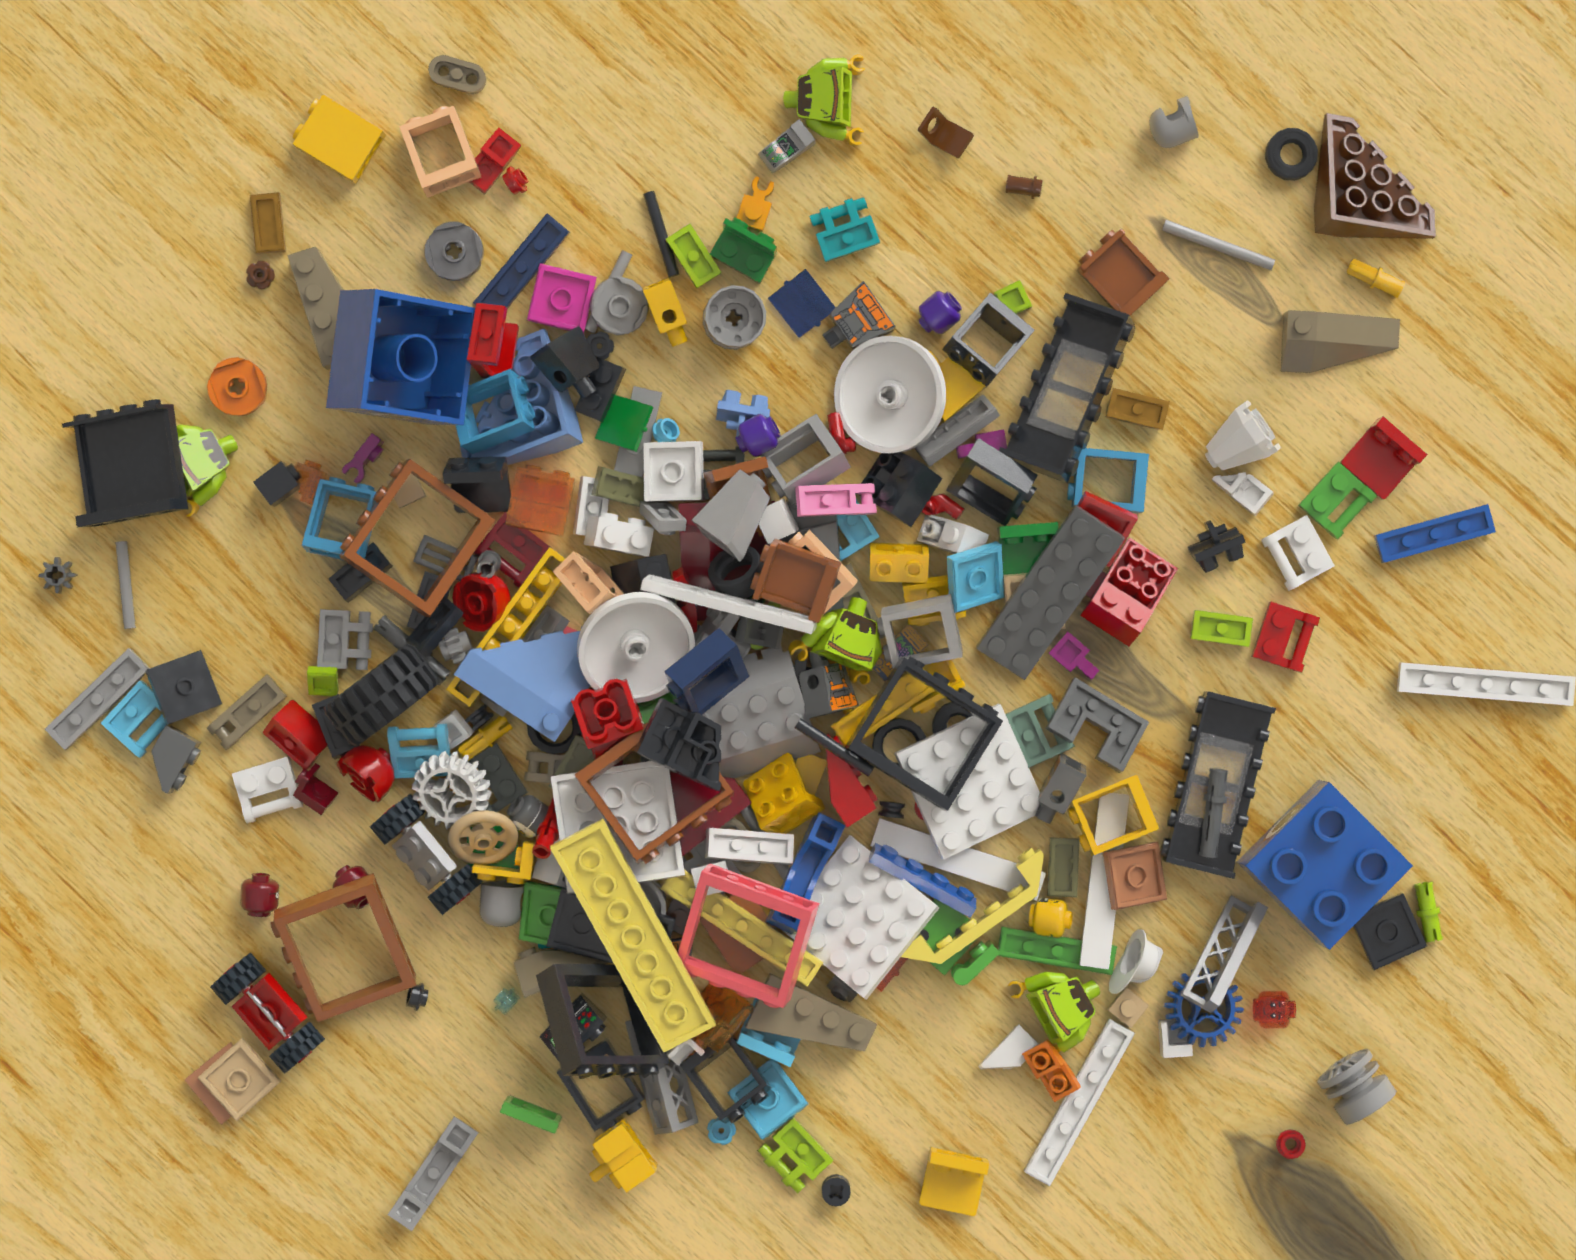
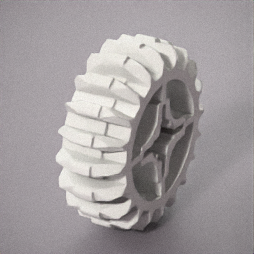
(436, 795)

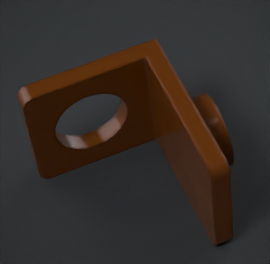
(945, 134)

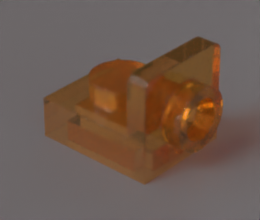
(309, 485)

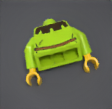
(825, 98)
(203, 462)
(845, 639)
(1061, 1006)

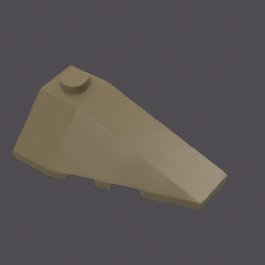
(1330, 339)
(535, 962)

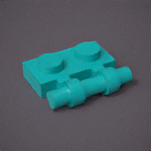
(848, 237)

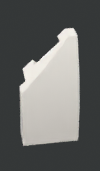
(1245, 490)
(1009, 1051)

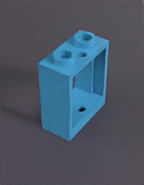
(484, 389)
(1138, 479)
(335, 487)

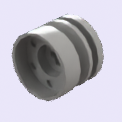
(744, 304)
(1359, 1090)

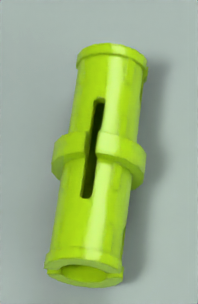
(1428, 911)

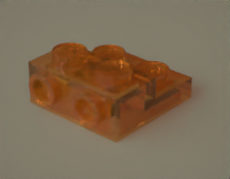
(540, 500)
(728, 1012)

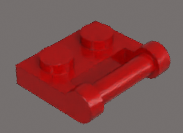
(1276, 633)

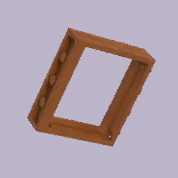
(459, 559)
(669, 837)
(325, 900)

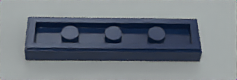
(524, 263)

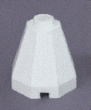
(1241, 439)

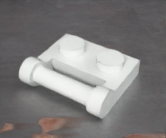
(1306, 548)
(263, 780)

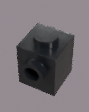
(278, 483)

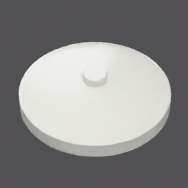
(890, 394)
(635, 641)

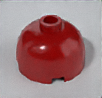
(481, 600)
(369, 771)

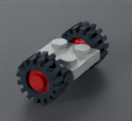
(424, 855)

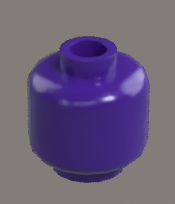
(939, 312)
(758, 435)

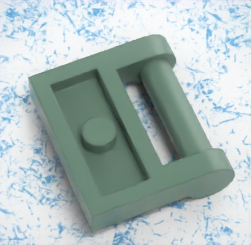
(1030, 734)

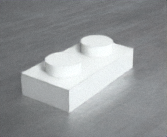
(587, 505)

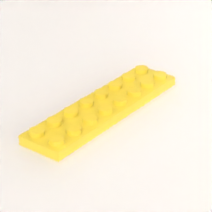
(633, 935)

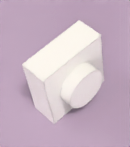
(457, 728)

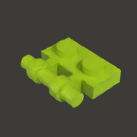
(802, 1150)

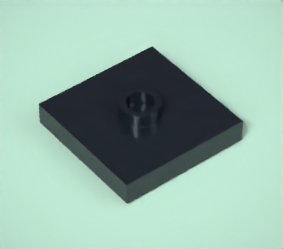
(183, 687)
(1389, 932)

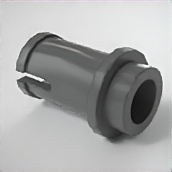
(484, 562)

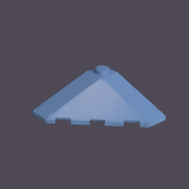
(554, 419)
(529, 679)

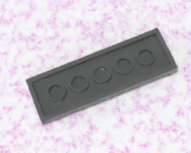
(1050, 592)

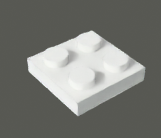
(673, 471)

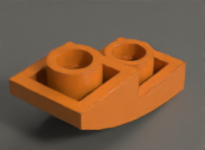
(1052, 1070)

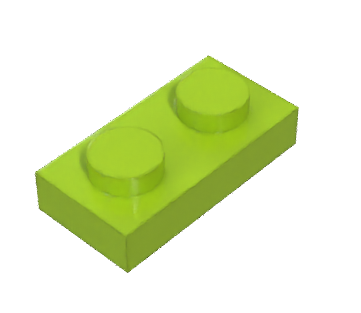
(693, 256)
(1221, 628)

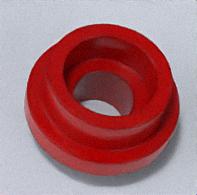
(515, 180)
(1297, 1150)

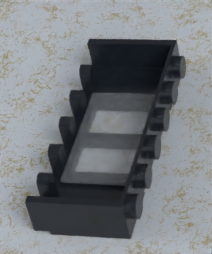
(1069, 388)
(1229, 738)

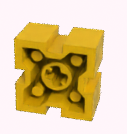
(622, 1155)

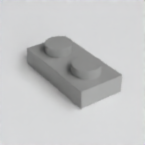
(663, 517)

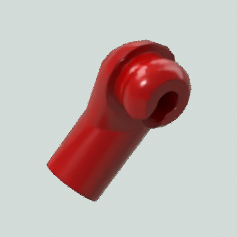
(837, 432)
(942, 503)

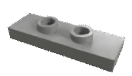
(957, 430)
(631, 461)

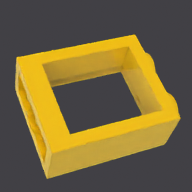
(1140, 805)

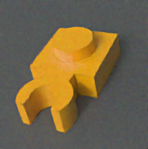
(754, 208)

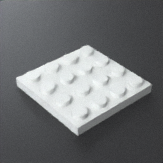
(993, 797)
(640, 801)
(864, 918)

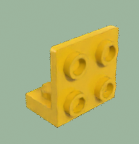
(780, 797)
(524, 859)
(953, 1181)

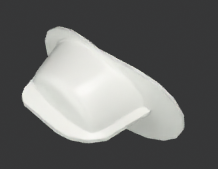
(1137, 962)

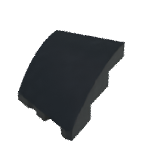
(683, 743)

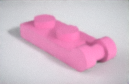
(835, 500)

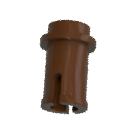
(1024, 186)

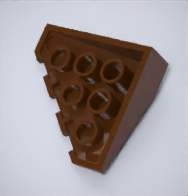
(1359, 191)

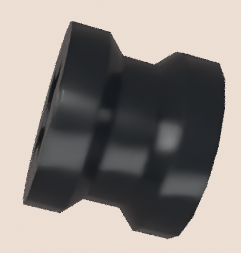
(836, 1182)

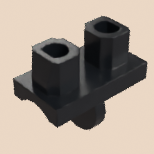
(1215, 541)

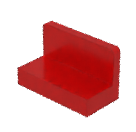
(296, 734)

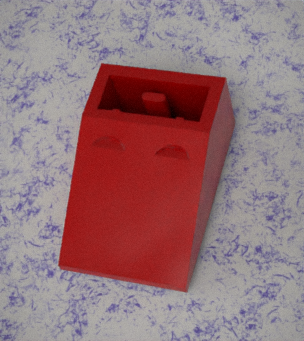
(1129, 592)
(846, 792)

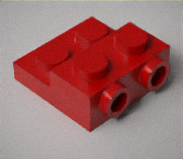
(1110, 514)

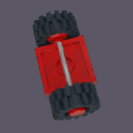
(268, 1012)

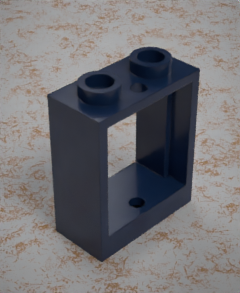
(699, 662)

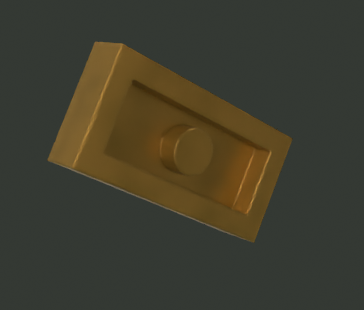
(1137, 409)

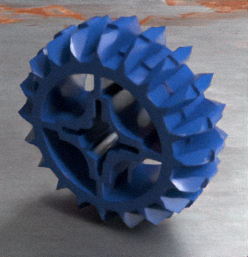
(1194, 1017)

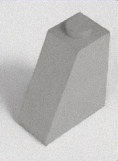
(734, 514)

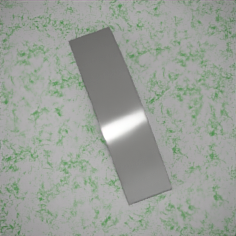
(433, 1173)

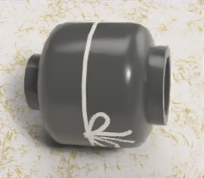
(527, 814)

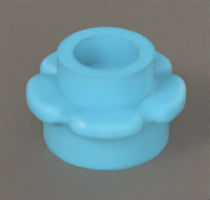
(665, 430)
(717, 1137)

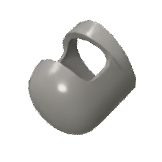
(1175, 128)
(500, 903)

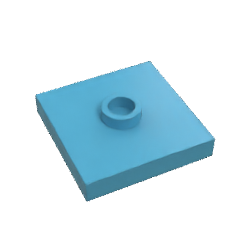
(975, 576)
(780, 1105)

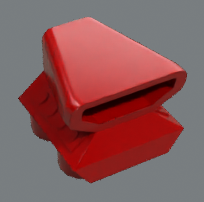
(607, 715)

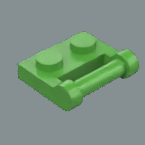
(1330, 493)
(980, 957)

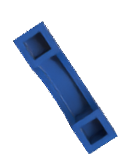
(807, 865)

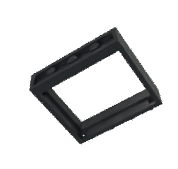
(961, 698)
(565, 1032)

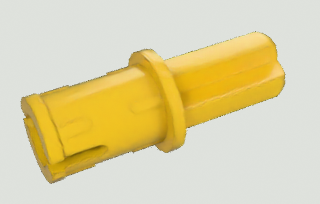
(1375, 277)
(485, 737)

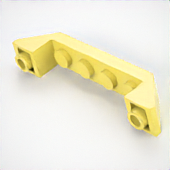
(1030, 867)

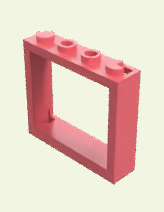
(763, 895)

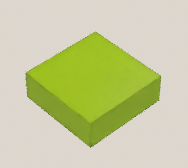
(1014, 297)
(322, 681)

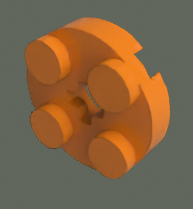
(222, 379)

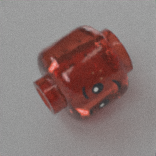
(1273, 1009)

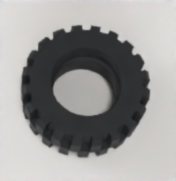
(381, 695)

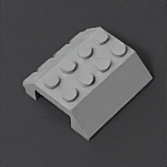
(761, 716)

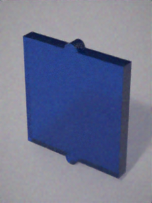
(802, 303)

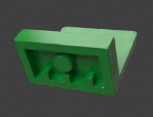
(744, 250)
(1024, 545)

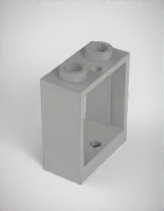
(796, 441)
(920, 607)

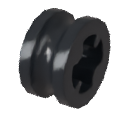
(479, 717)
(891, 809)

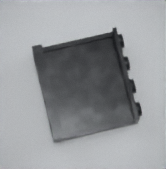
(129, 463)

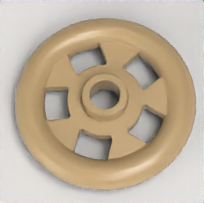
(483, 837)

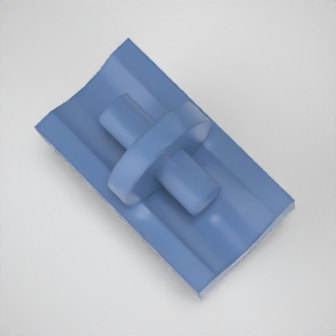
(734, 413)

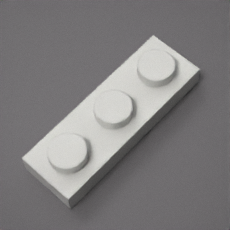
(749, 846)

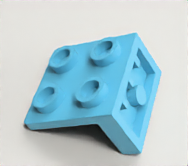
(770, 1045)

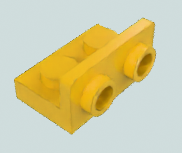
(899, 562)

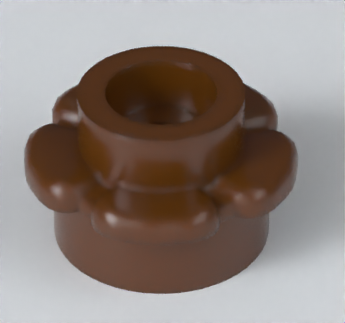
(263, 282)

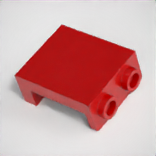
(492, 340)

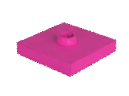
(561, 298)

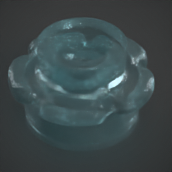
(506, 1000)

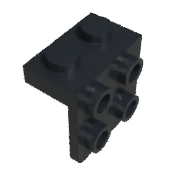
(480, 481)

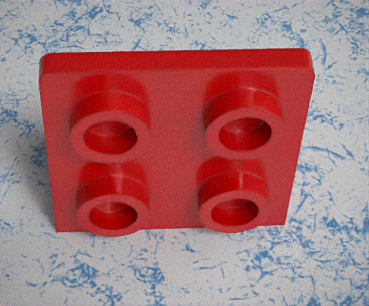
(1382, 457)

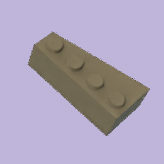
(320, 298)
(812, 1019)

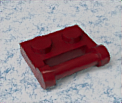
(520, 543)

